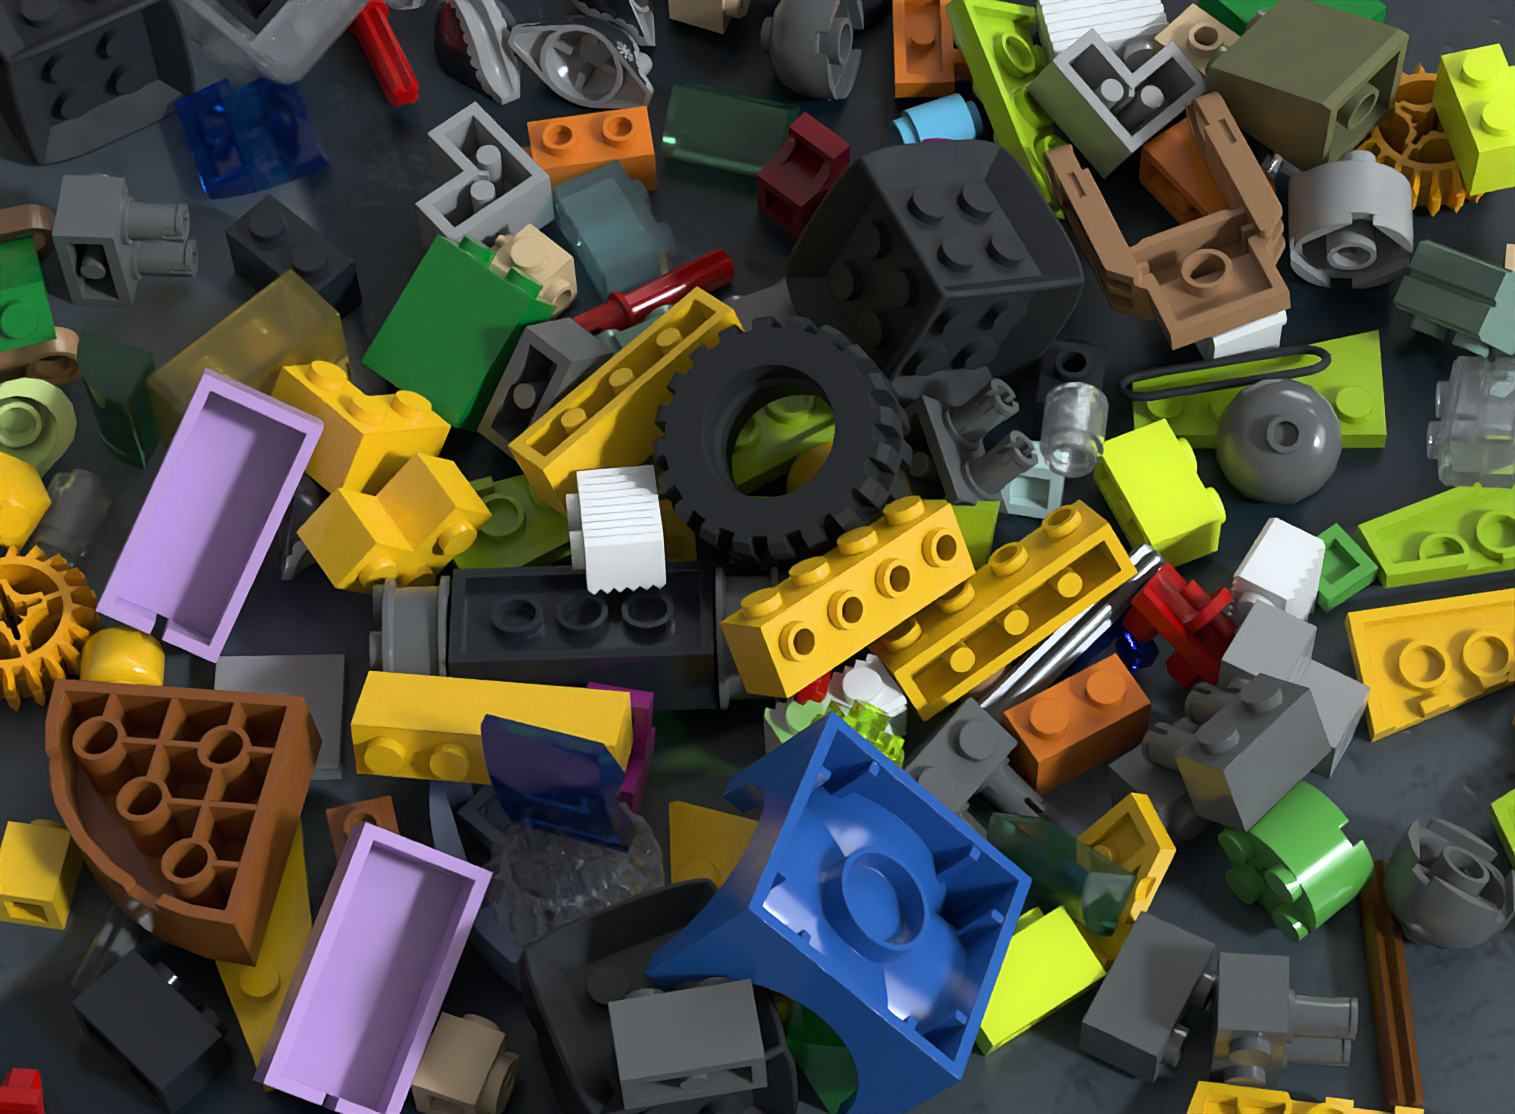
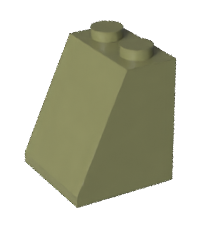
(1309, 79)

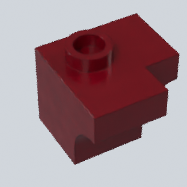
(801, 174)

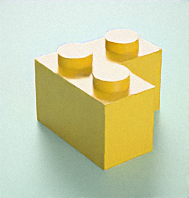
(362, 434)
(400, 533)

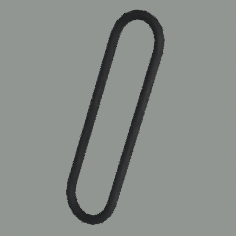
(1219, 362)

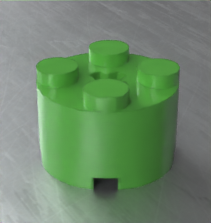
(1297, 862)

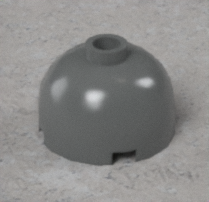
(813, 46)
(1278, 441)
(1447, 887)

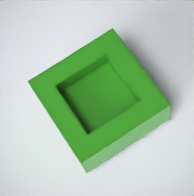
(1344, 569)

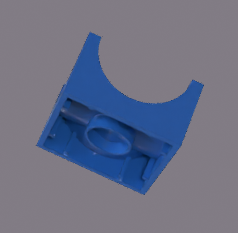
(861, 910)

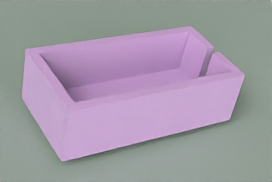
(210, 514)
(373, 974)

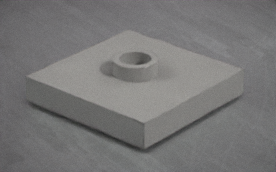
(315, 677)

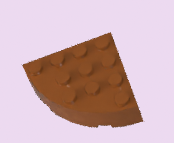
(183, 803)

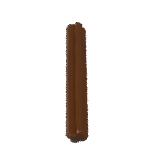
(1390, 997)

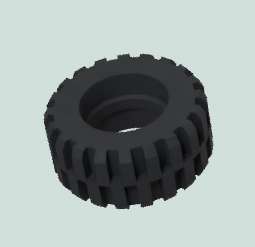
(734, 384)

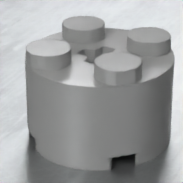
(1350, 221)

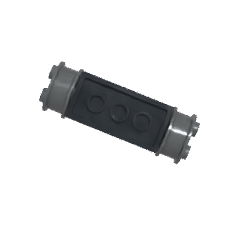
(554, 632)

